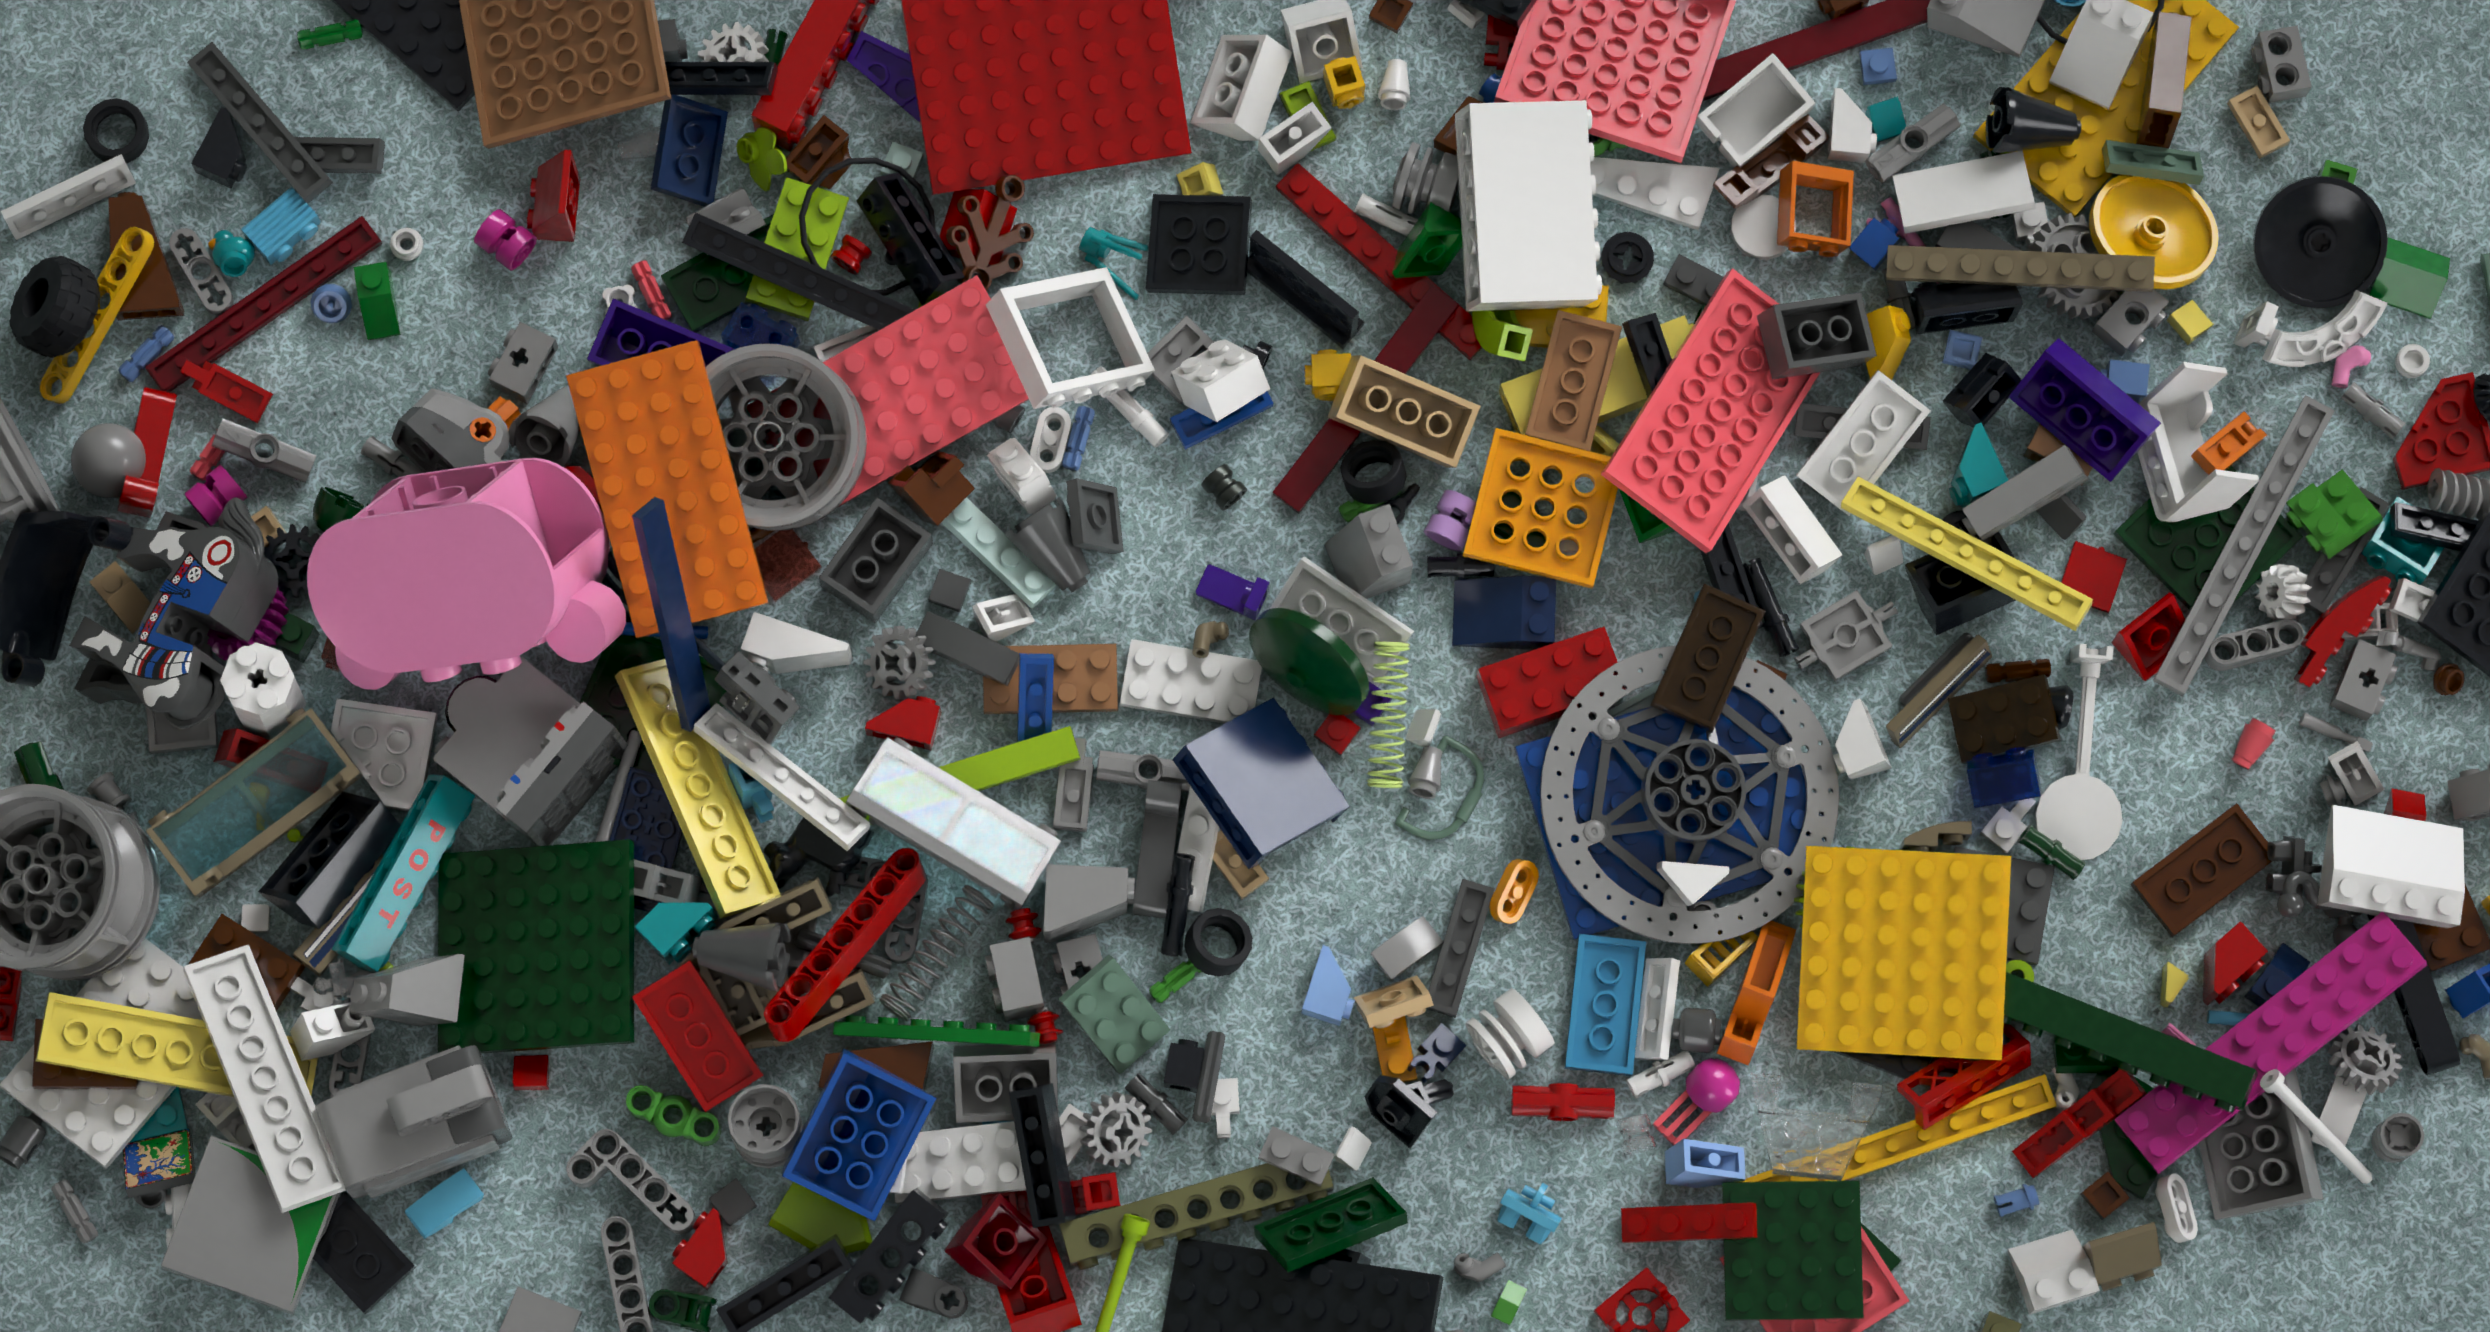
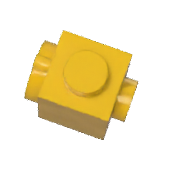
(1344, 82)
(1326, 373)

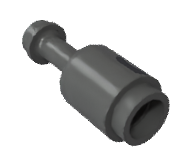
(21, 1140)

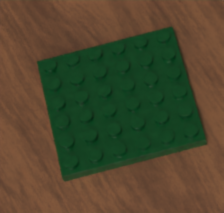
(541, 945)

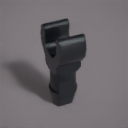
(1403, 501)

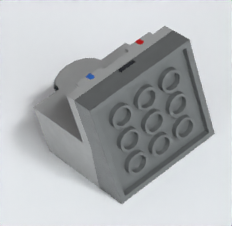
(527, 749)

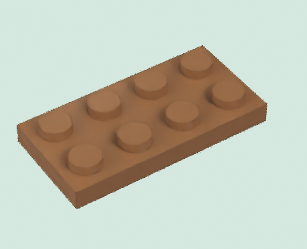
(1573, 380)
(1081, 680)

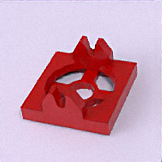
(1643, 1281)

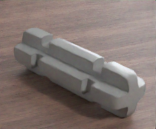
(74, 1211)

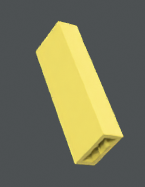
(1623, 389)

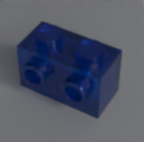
(753, 327)
(2003, 777)

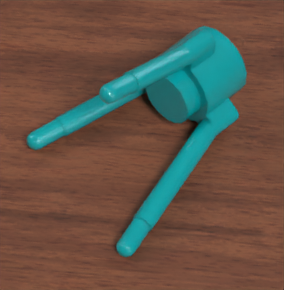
(1099, 243)

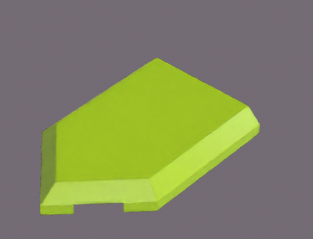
(814, 1218)

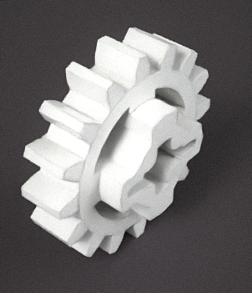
(731, 47)

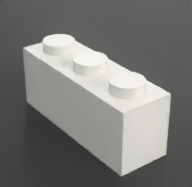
(1792, 529)

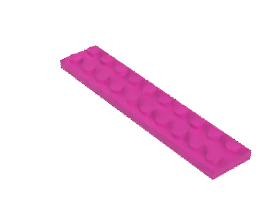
(2280, 1035)

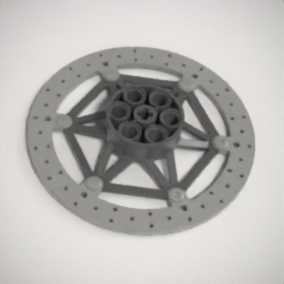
(1669, 823)

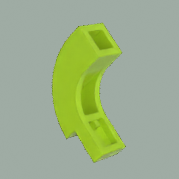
(1501, 333)

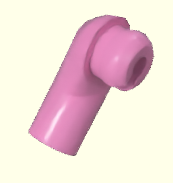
(2348, 360)

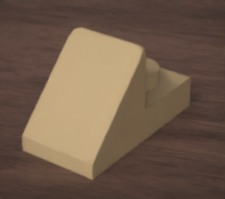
(121, 595)

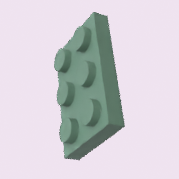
(1114, 1014)

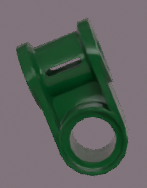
(685, 1310)

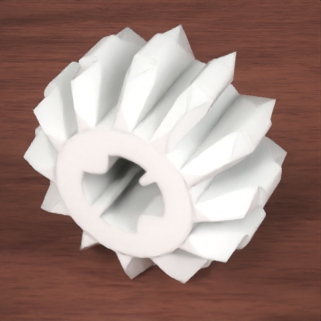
(2283, 592)

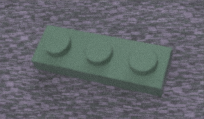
(2152, 162)

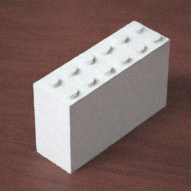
(1527, 205)

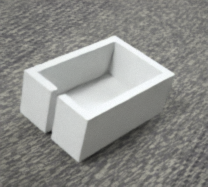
(1755, 111)

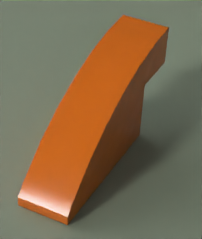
(1756, 992)

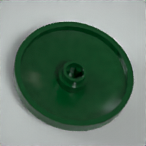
(1309, 661)

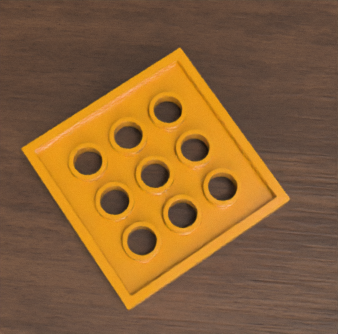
(1515, 551)

